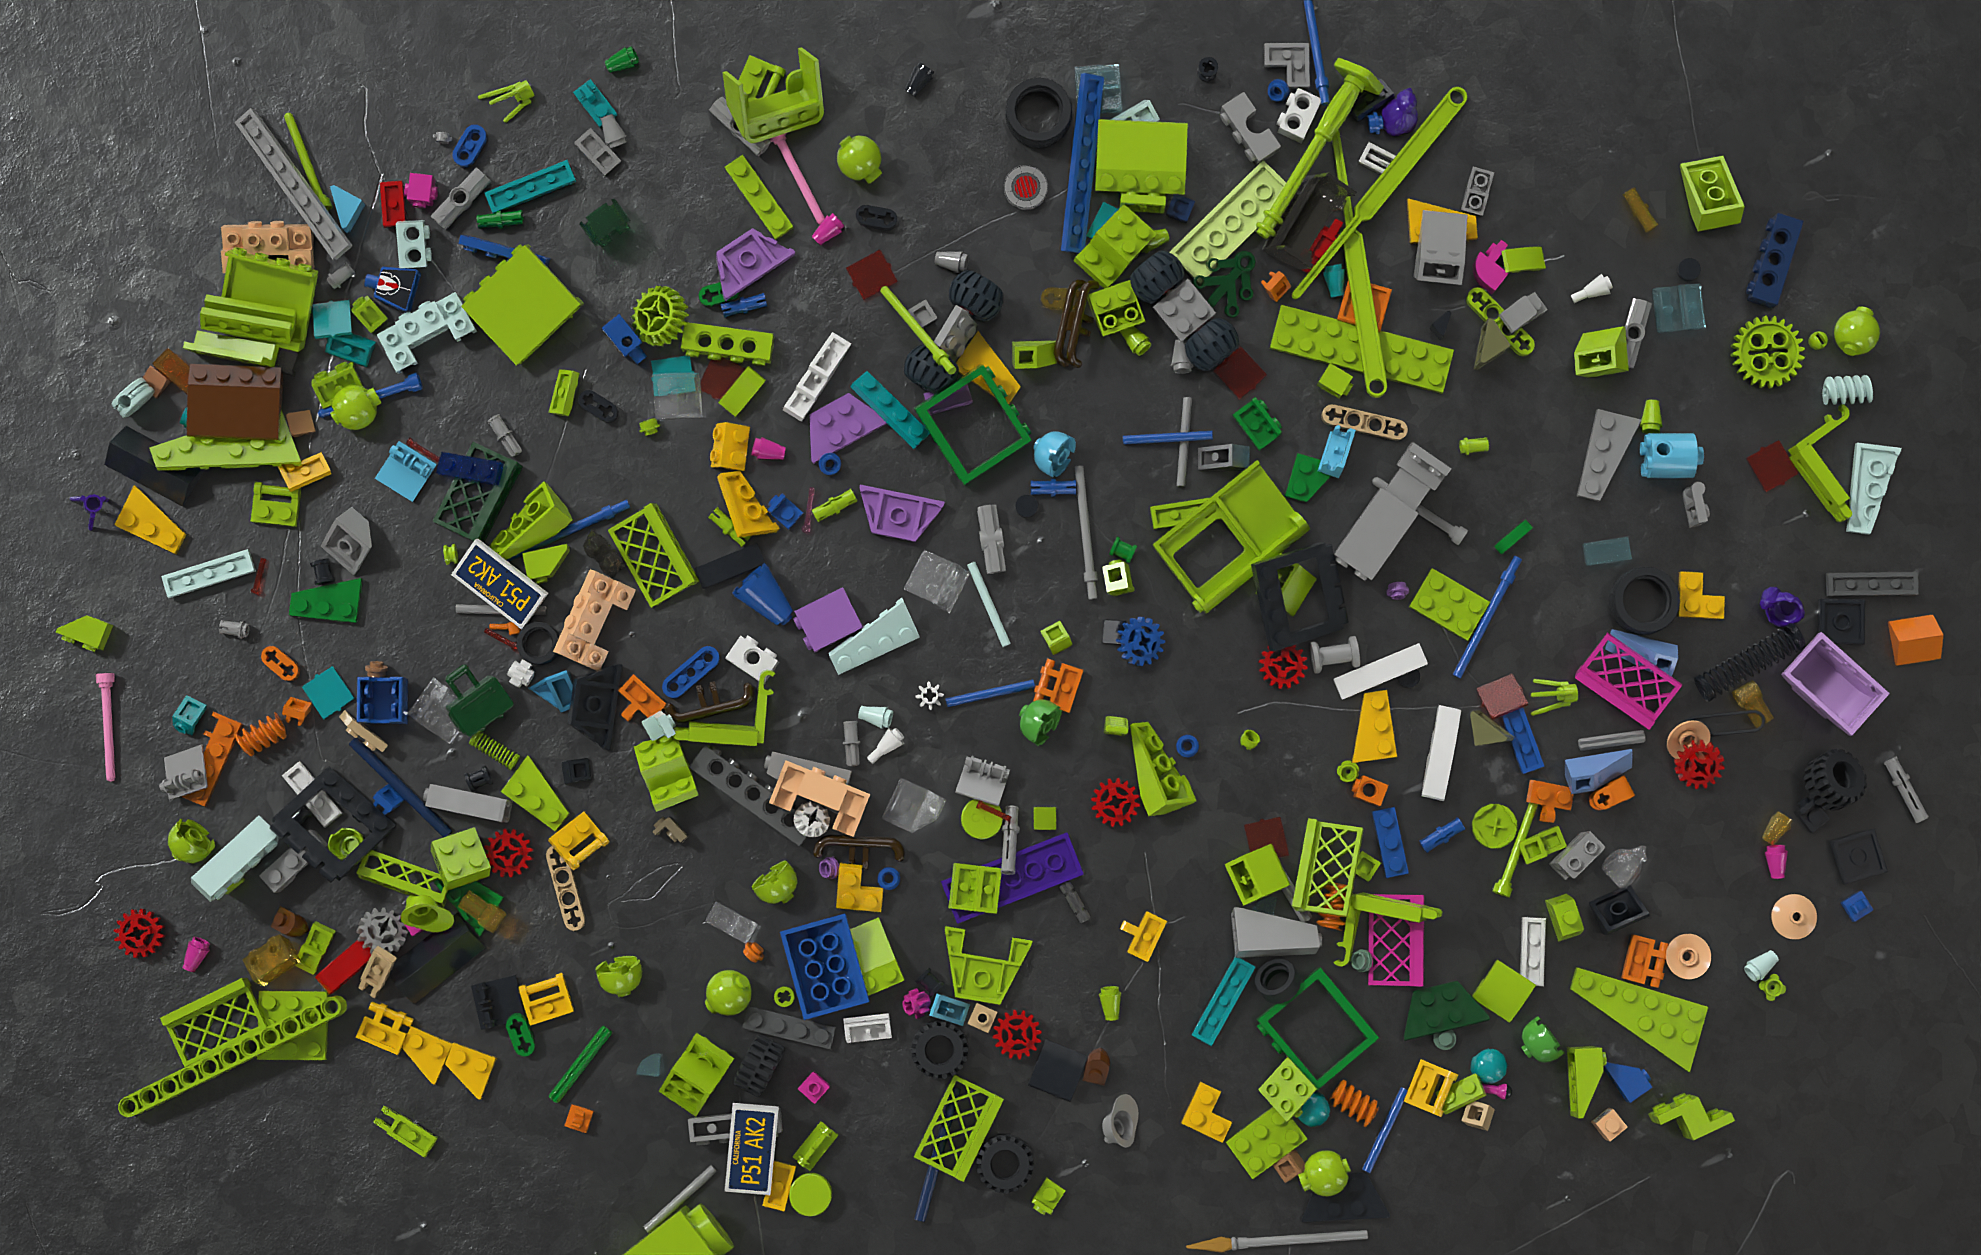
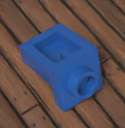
(784, 511)

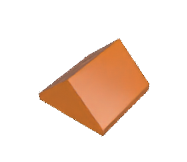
(1916, 639)

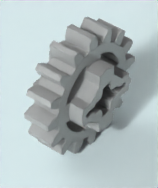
(372, 925)

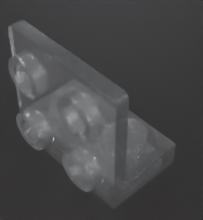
(937, 580)
(431, 710)

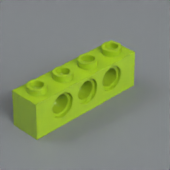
(695, 332)

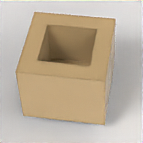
(981, 1009)
(1472, 1113)

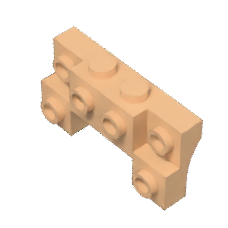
(272, 239)
(588, 617)
(823, 790)

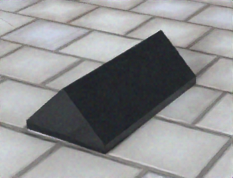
(131, 456)
(435, 959)

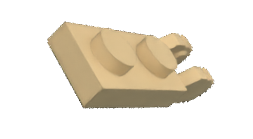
(377, 970)

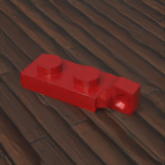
(1323, 242)

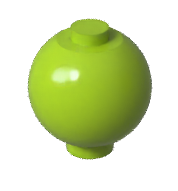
(859, 158)
(1857, 331)
(355, 407)
(728, 993)
(1325, 1173)

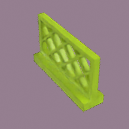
(670, 545)
(1308, 869)
(205, 1004)
(976, 1136)

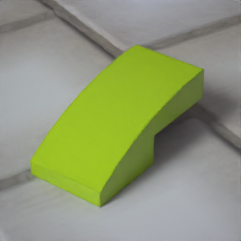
(1523, 259)
(742, 391)
(1542, 844)
(315, 947)

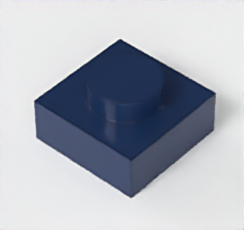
(1180, 208)

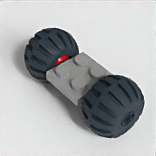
(971, 296)
(1184, 310)

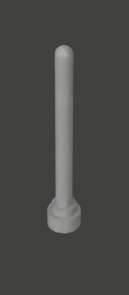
(1456, 533)

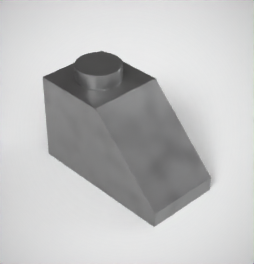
(1224, 457)

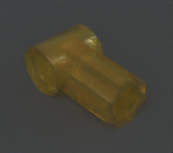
(1750, 698)
(486, 913)

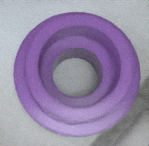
(1397, 590)
(829, 868)

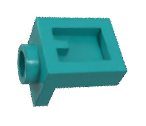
(188, 715)

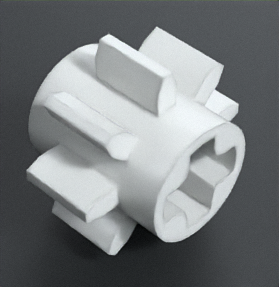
(521, 673)
(934, 699)

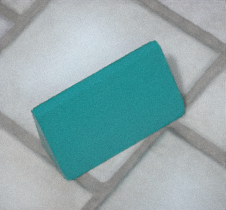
(351, 348)

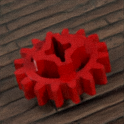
(1281, 675)
(1704, 755)
(1100, 806)
(508, 842)
(136, 925)
(1010, 1042)

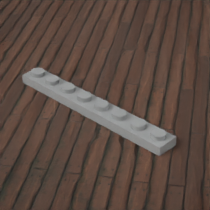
(293, 184)

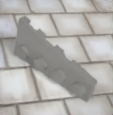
(1605, 450)

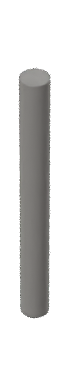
(1183, 449)
(488, 609)
(678, 1200)

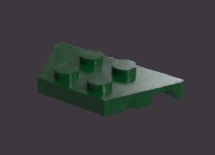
(1442, 1010)

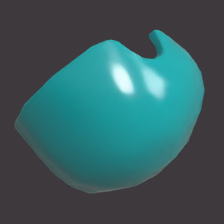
(1489, 1066)
(1315, 1110)

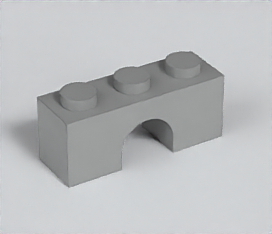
(1257, 146)
(286, 867)

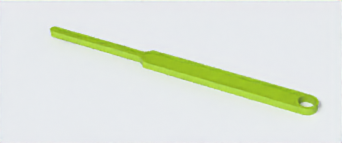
(1390, 178)
(1360, 289)

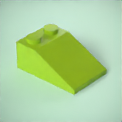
(1711, 193)
(876, 957)
(1584, 1073)

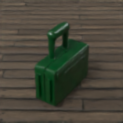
(477, 705)

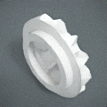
(817, 828)

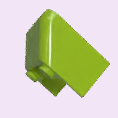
(780, 112)

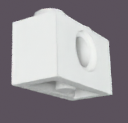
(739, 654)

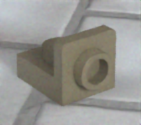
(674, 831)

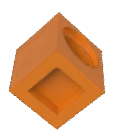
(1379, 790)

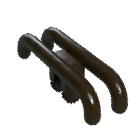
(1072, 322)
(708, 711)
(864, 841)

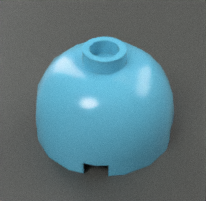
(1052, 452)

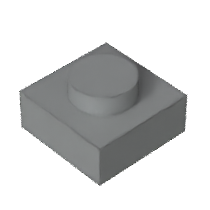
(923, 314)

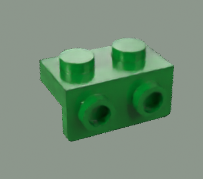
(1257, 423)

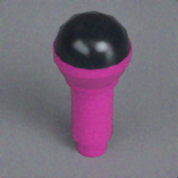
(1503, 1091)

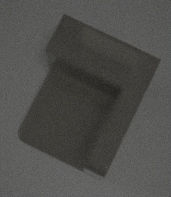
(286, 361)

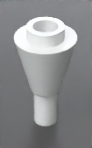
(1598, 287)
(891, 740)

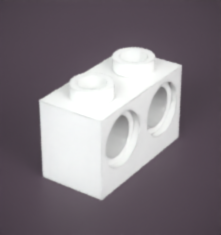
(1301, 116)

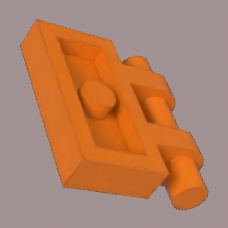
(1065, 686)
(1639, 958)

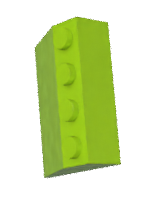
(1141, 156)

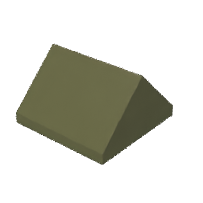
(1491, 344)

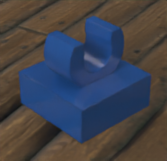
(387, 798)
(1857, 906)

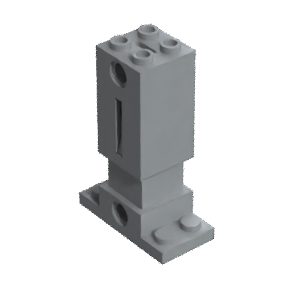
(1390, 512)

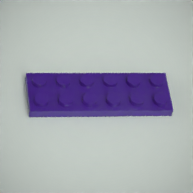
(1035, 870)

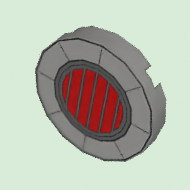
(1025, 187)

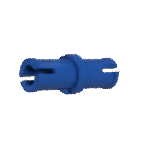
(744, 305)
(1053, 487)
(1442, 835)

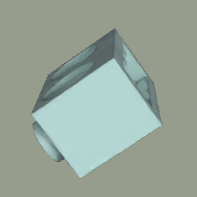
(407, 243)

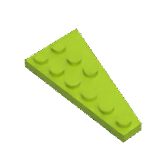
(226, 452)
(1654, 1017)

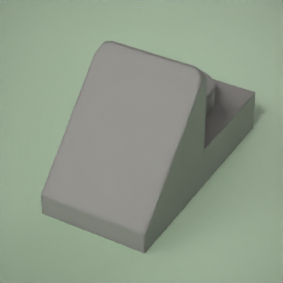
(1523, 312)

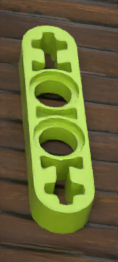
(1493, 304)

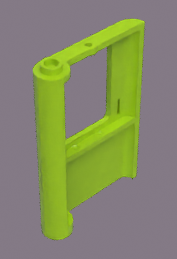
(1255, 516)

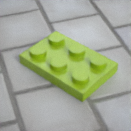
(1449, 604)
(1265, 1141)

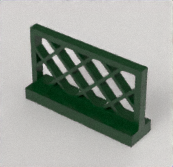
(491, 505)

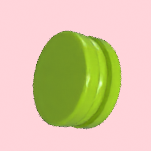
(979, 822)
(810, 1194)

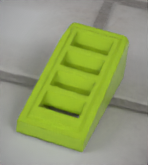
(1116, 726)

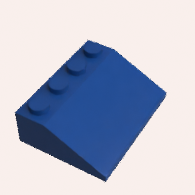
(824, 966)

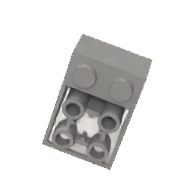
(1441, 247)

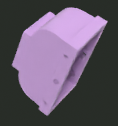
(1834, 684)

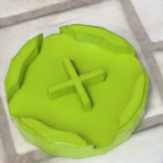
(1494, 826)

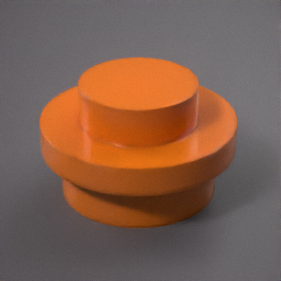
(753, 952)

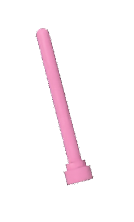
(780, 141)
(105, 682)

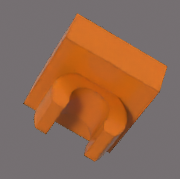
(1277, 285)
(297, 709)
(579, 1118)

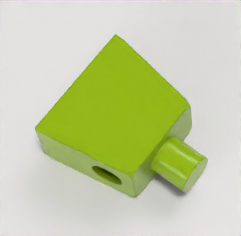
(1564, 917)

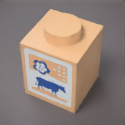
(1609, 1124)

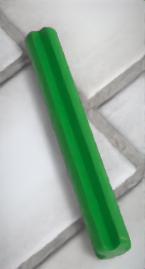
(580, 1064)

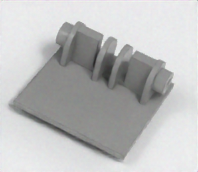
(184, 773)
(982, 780)

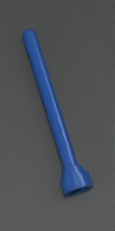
(411, 383)

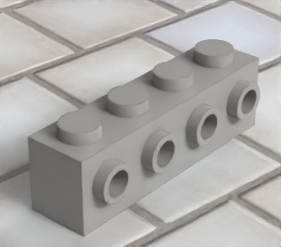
(715, 1127)

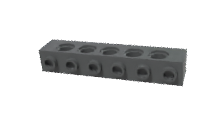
(702, 766)

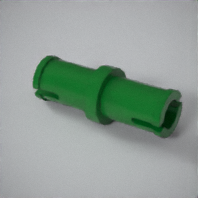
(500, 219)

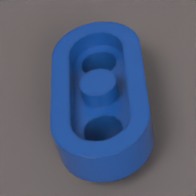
(468, 146)

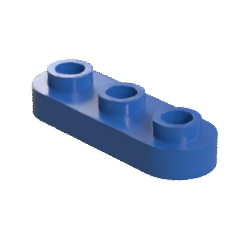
(695, 662)

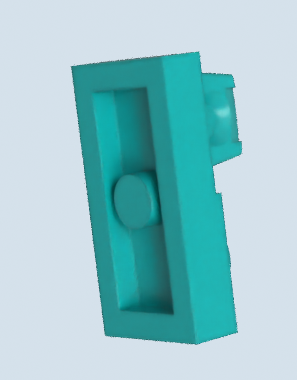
(594, 102)

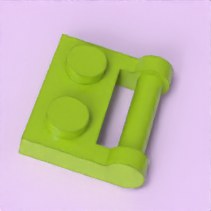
(754, 75)
(275, 512)

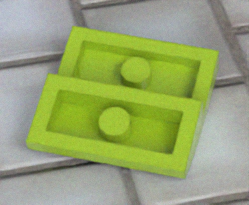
(975, 888)
(1503, 991)

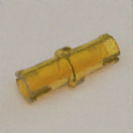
(1640, 209)

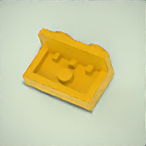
(729, 446)

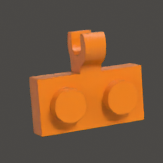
(641, 699)
(1550, 797)

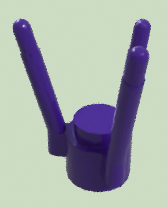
(92, 505)

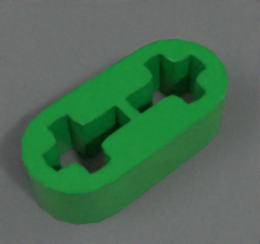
(716, 300)
(1511, 538)
(525, 1032)

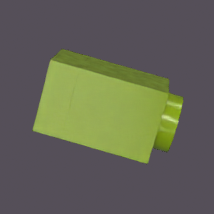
(686, 1234)

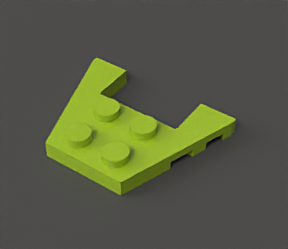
(979, 976)

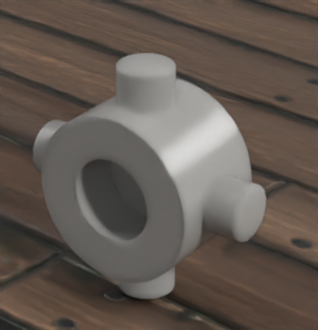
(442, 137)

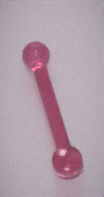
(806, 528)

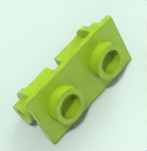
(815, 1146)

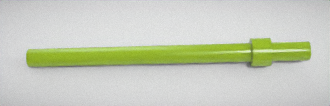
(939, 355)

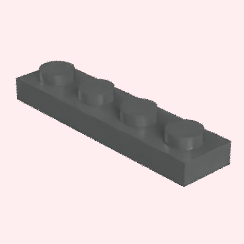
(1872, 584)
(789, 1027)

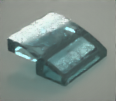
(1111, 88)
(1678, 308)

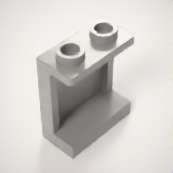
(1577, 855)

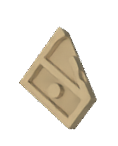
(357, 729)

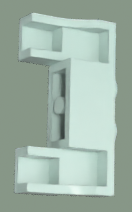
(423, 325)

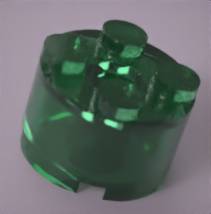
(605, 223)

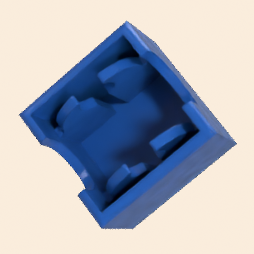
(382, 700)

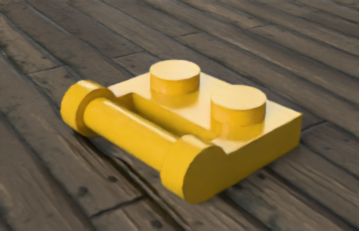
(574, 834)
(549, 1006)
(1424, 1085)

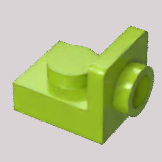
(368, 313)
(1047, 1197)

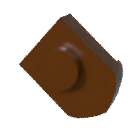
(289, 923)
(1097, 1067)

